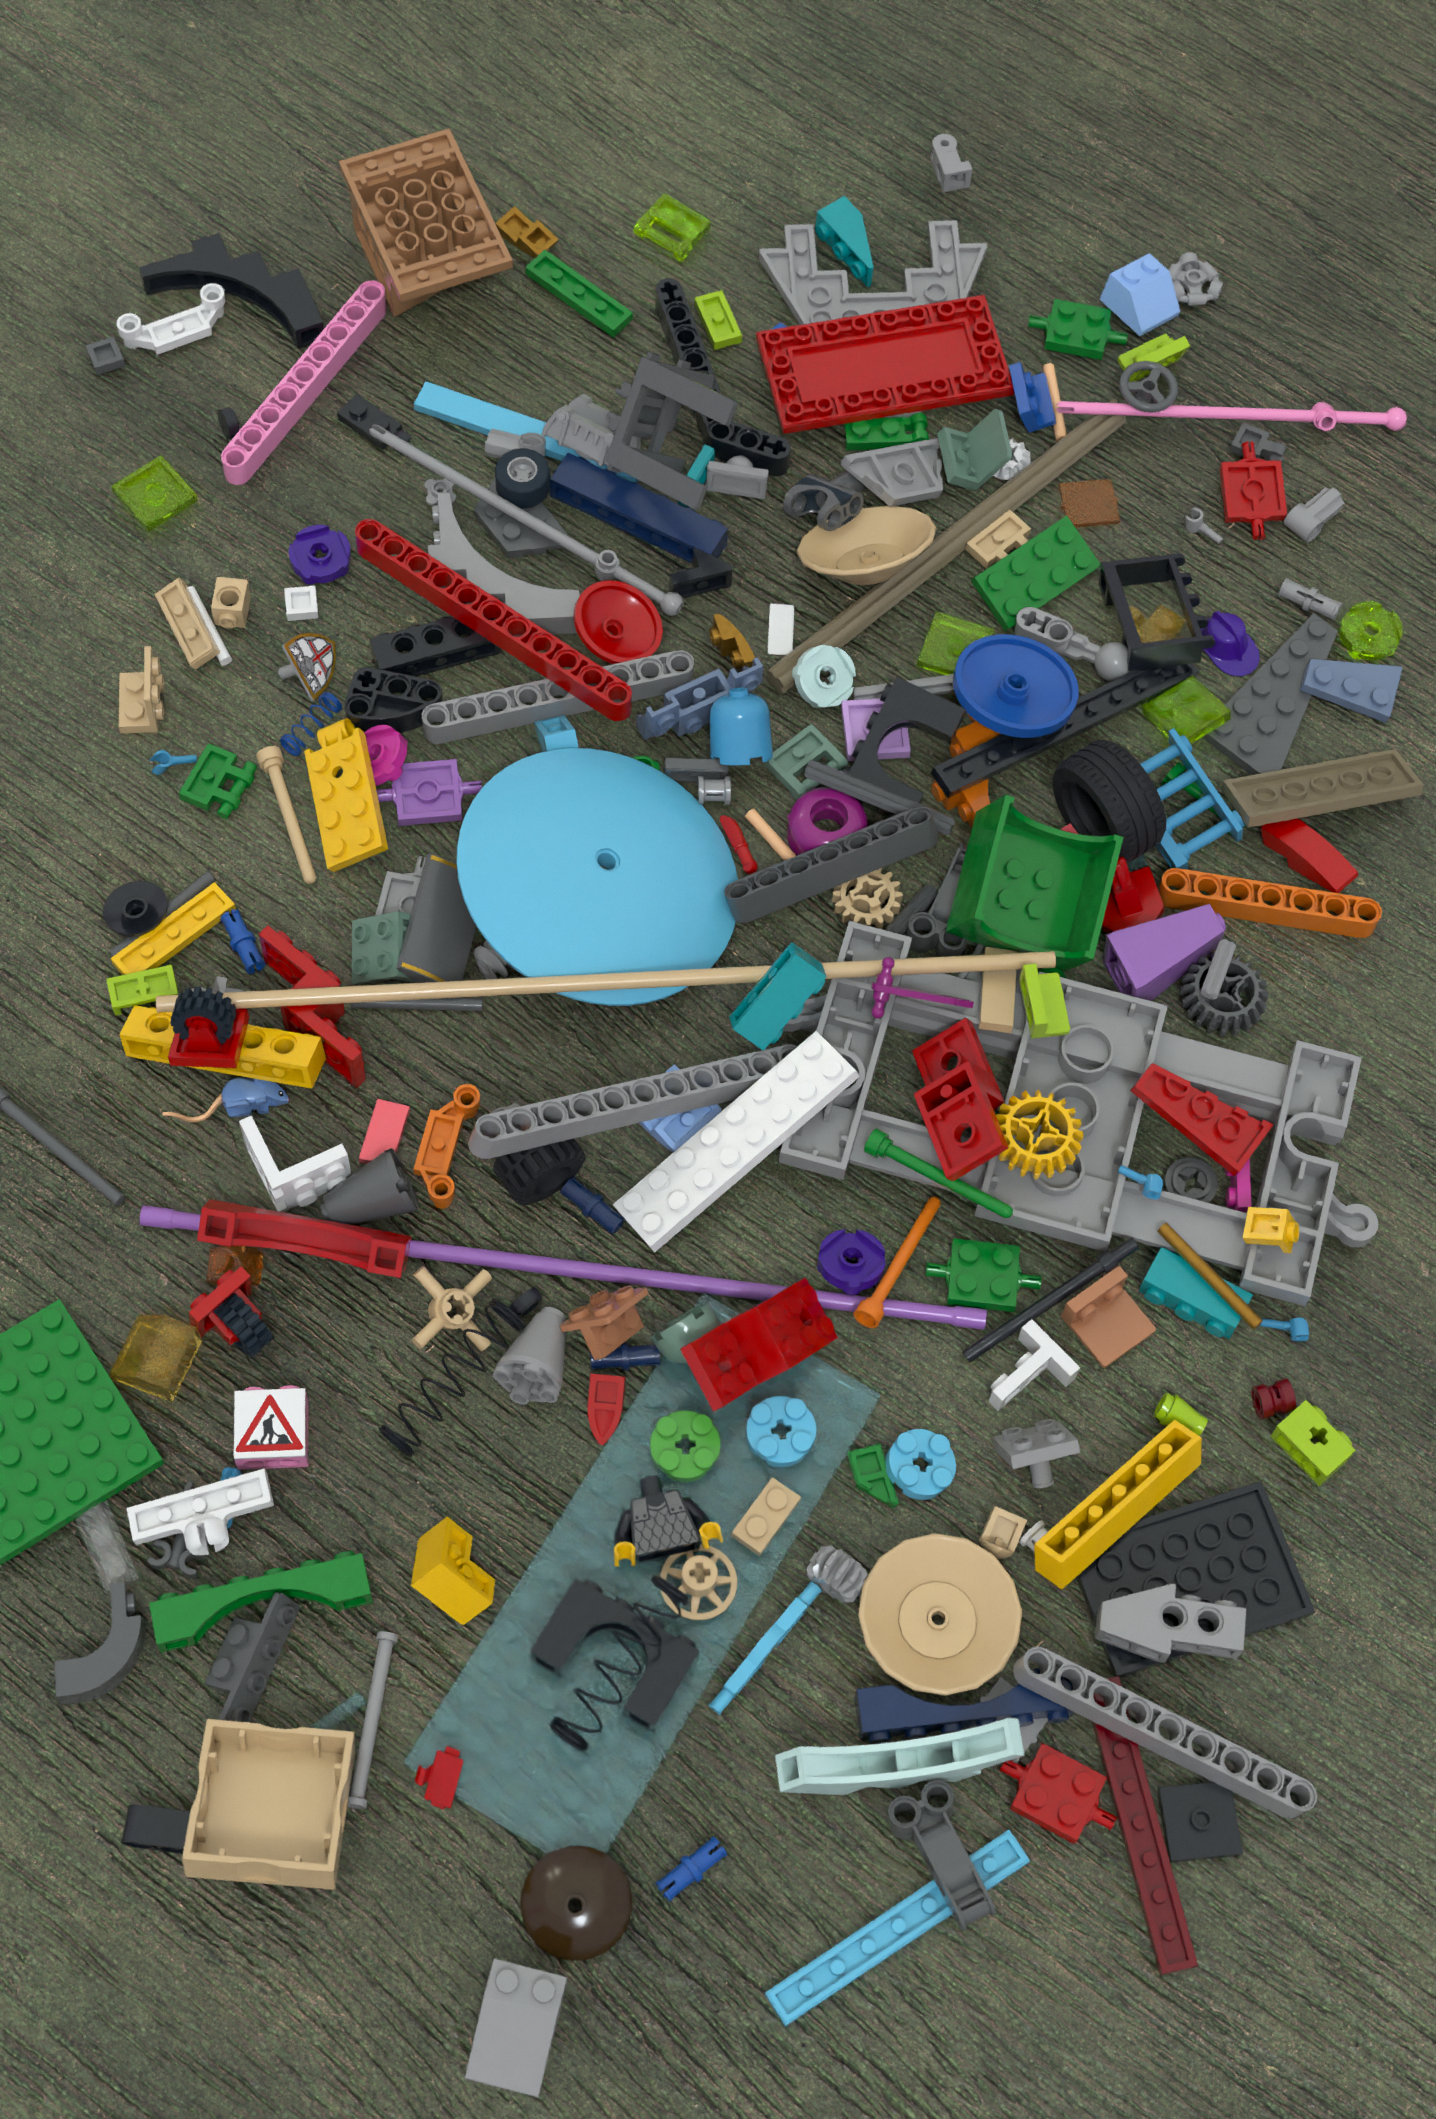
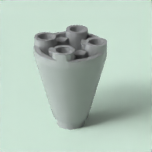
(535, 1360)

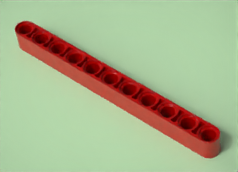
(499, 631)

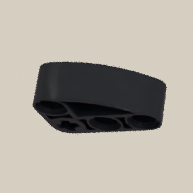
(373, 694)

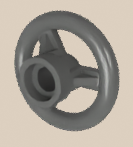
(1146, 393)

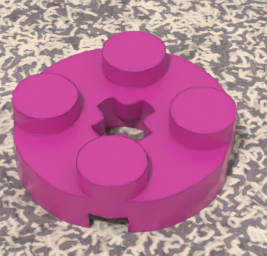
(392, 756)

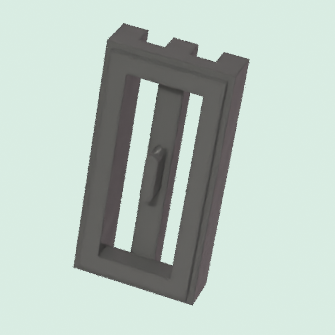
(689, 769)

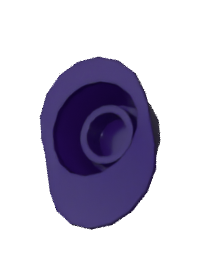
(1234, 649)

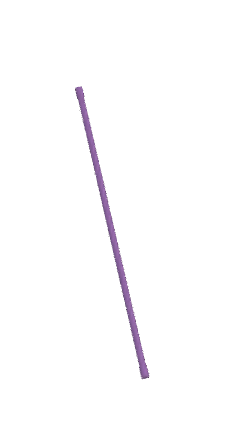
(957, 1315)

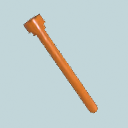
(870, 1311)

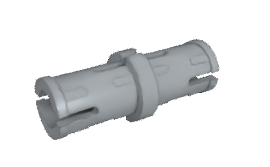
(1310, 599)

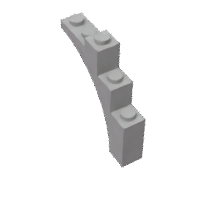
(542, 605)

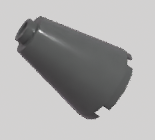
(371, 1193)

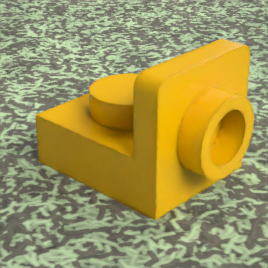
(1271, 1227)

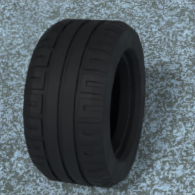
(1108, 794)

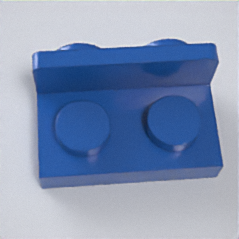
(1032, 398)

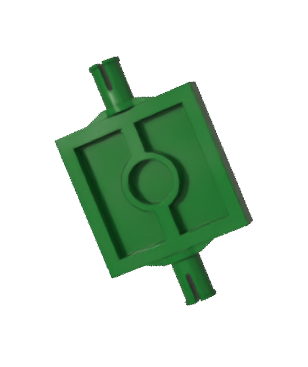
(1078, 329)
(983, 1275)

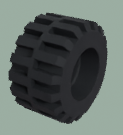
(539, 1171)

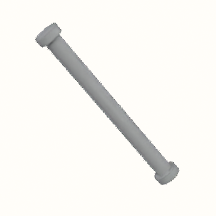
(371, 1719)

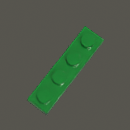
(579, 293)

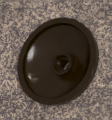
(580, 1874)

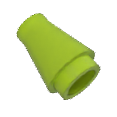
(1175, 1408)

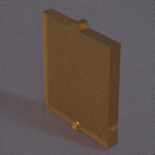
(1089, 503)

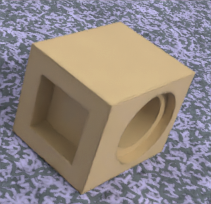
(228, 592)

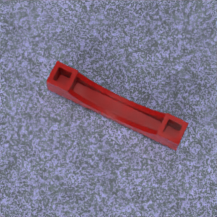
(257, 1227)

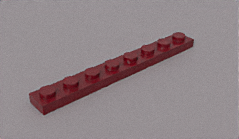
(1145, 1848)

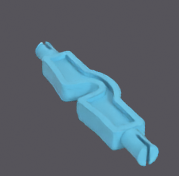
(759, 1653)

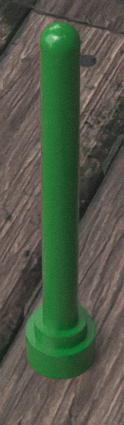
(880, 1145)

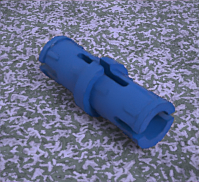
(243, 941)
(691, 1869)

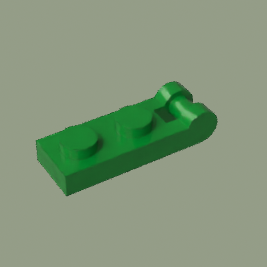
(885, 432)

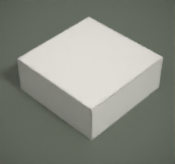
(301, 603)

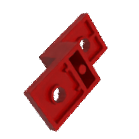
(318, 1020)
(959, 1100)
(759, 1343)

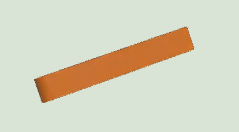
(1282, 896)

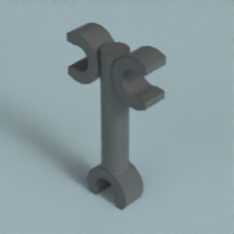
(177, 1556)

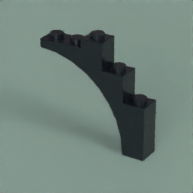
(245, 277)

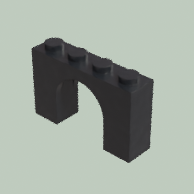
(903, 707)
(588, 1612)

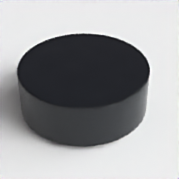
(228, 422)
(526, 1302)

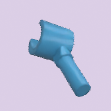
(167, 760)
(1152, 1182)
(1298, 1327)

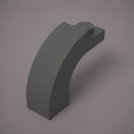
(109, 1665)

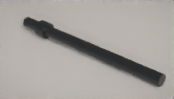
(1105, 1263)

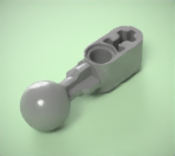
(1041, 626)

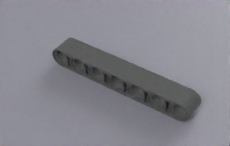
(831, 864)

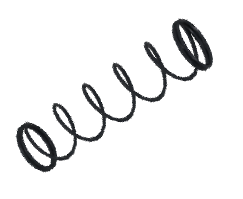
(399, 1440)
(570, 1735)

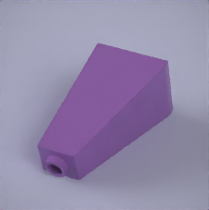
(1159, 952)

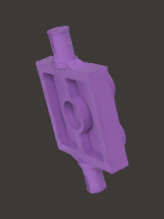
(429, 792)

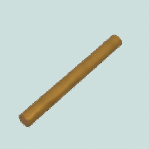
(1209, 1276)

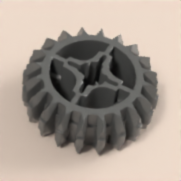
(1225, 1011)

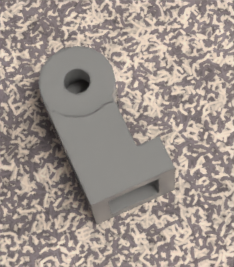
(949, 169)

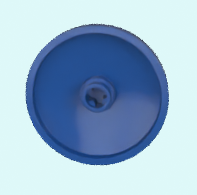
(1015, 685)

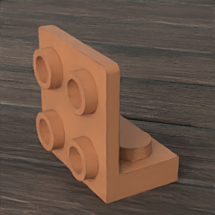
(1107, 1318)

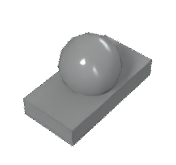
(737, 478)

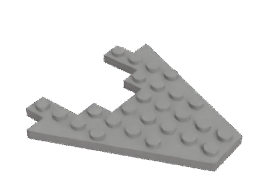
(825, 294)

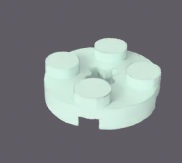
(808, 680)

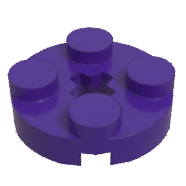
(324, 569)
(848, 1276)

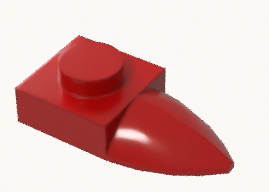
(605, 1404)

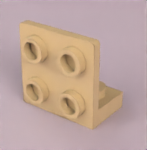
(140, 697)

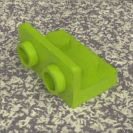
(1159, 350)

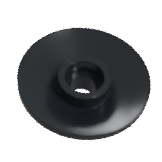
(131, 899)

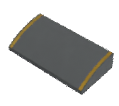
(438, 927)

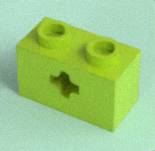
(1317, 1460)

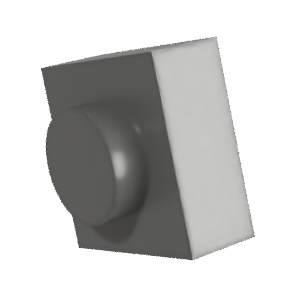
(105, 355)

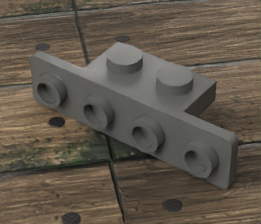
(249, 1658)

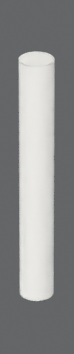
(223, 657)

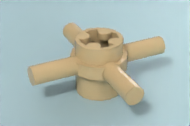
(439, 1306)

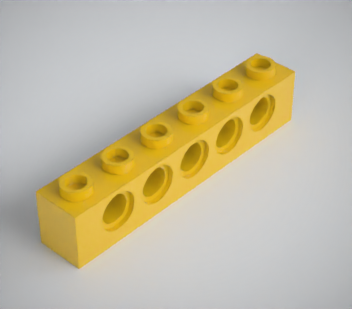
(264, 1055)

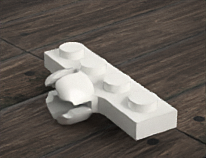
(201, 1512)

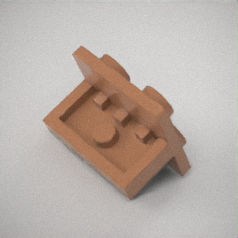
(607, 1319)

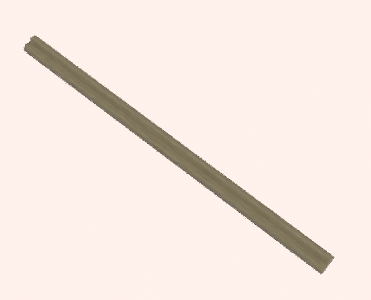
(951, 542)

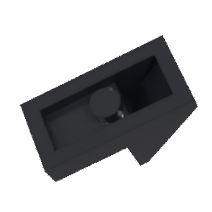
(705, 576)

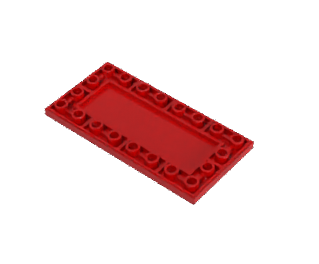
(884, 364)

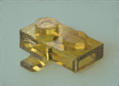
(1161, 626)

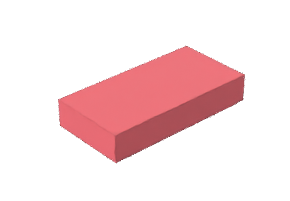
(384, 1129)

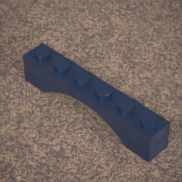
(891, 1712)

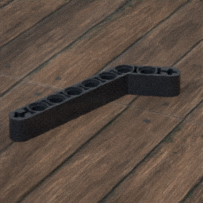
(766, 449)

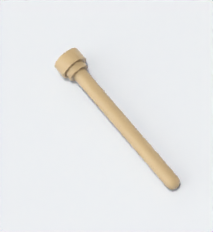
(271, 760)

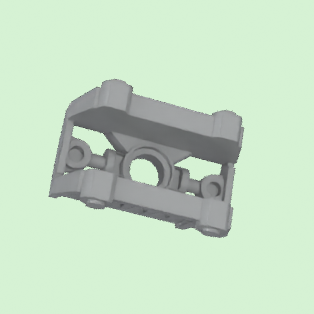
(584, 429)

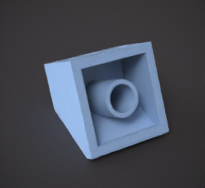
(1141, 294)

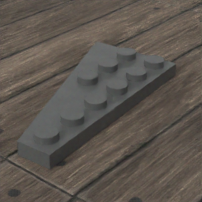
(1271, 703)

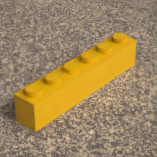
(1117, 1504)

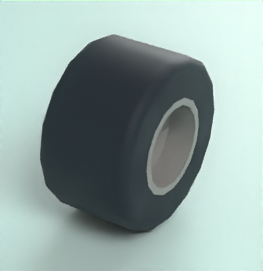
(522, 477)

